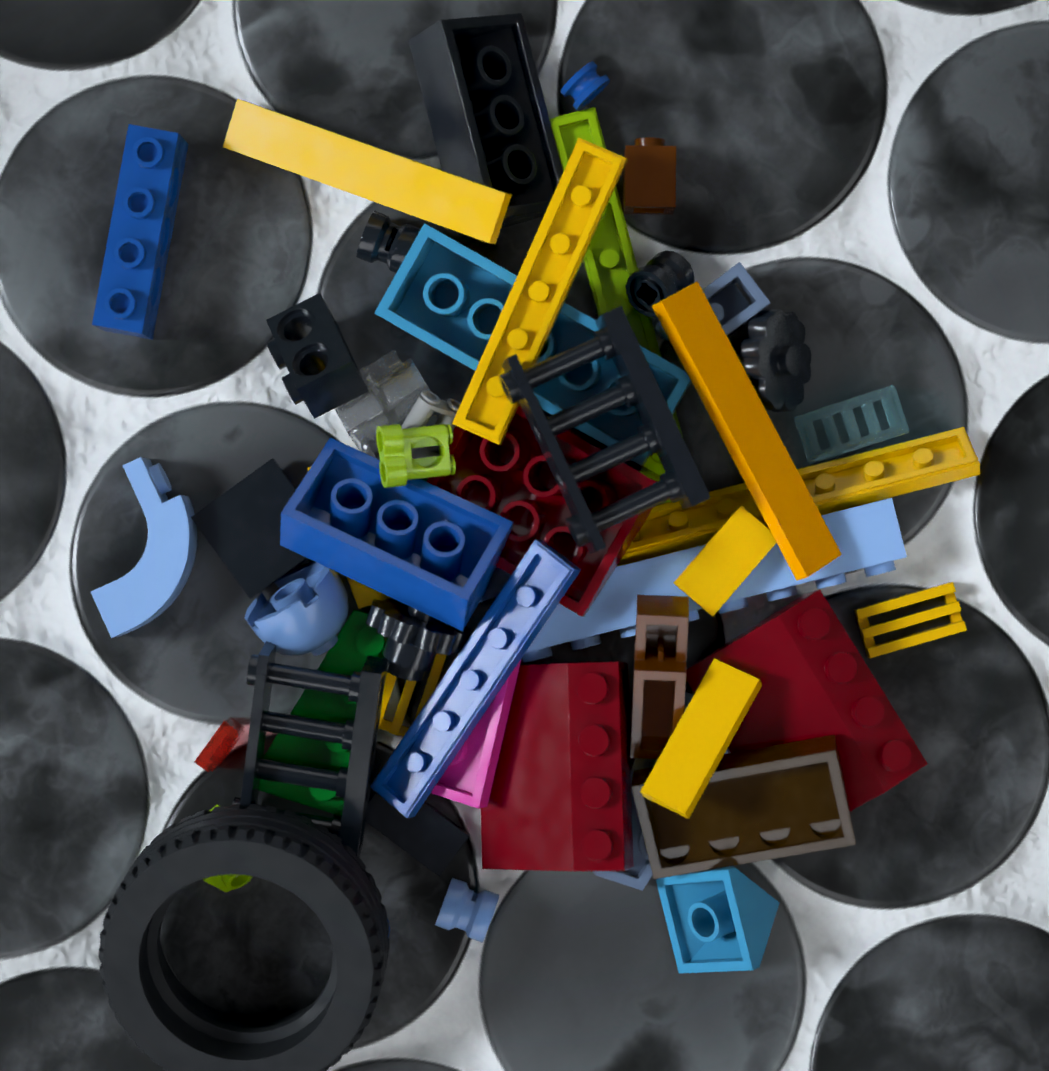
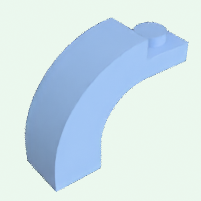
(166, 559)

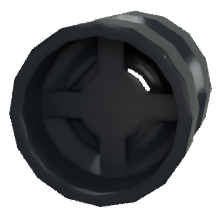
(386, 241)
(657, 280)

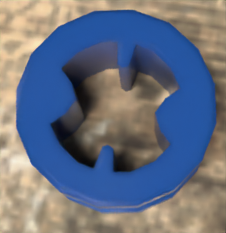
(585, 85)

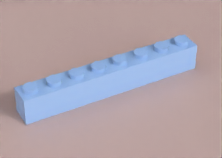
(864, 534)

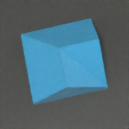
(716, 920)

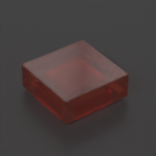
(220, 745)

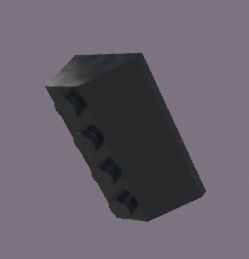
(489, 109)

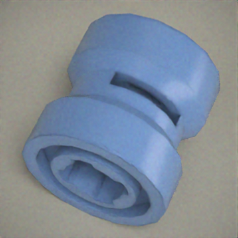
(467, 910)

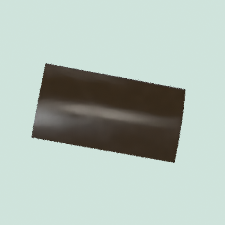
(752, 810)

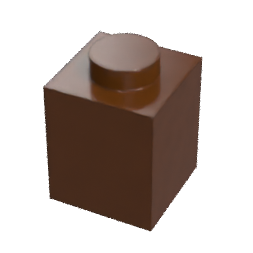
(649, 177)

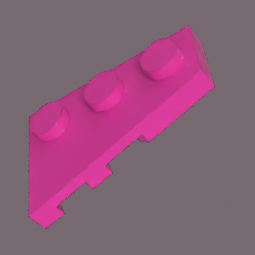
(474, 766)

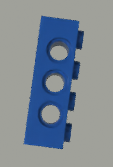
(140, 232)

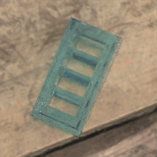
(892, 409)

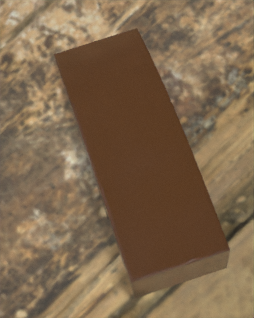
(658, 672)

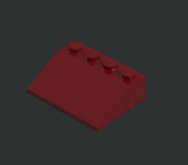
(520, 487)
(817, 689)
(563, 773)

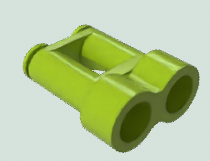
(396, 455)

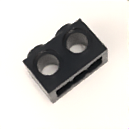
(315, 356)

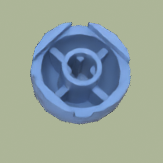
(302, 612)

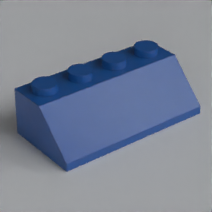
(398, 539)

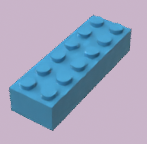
(454, 302)

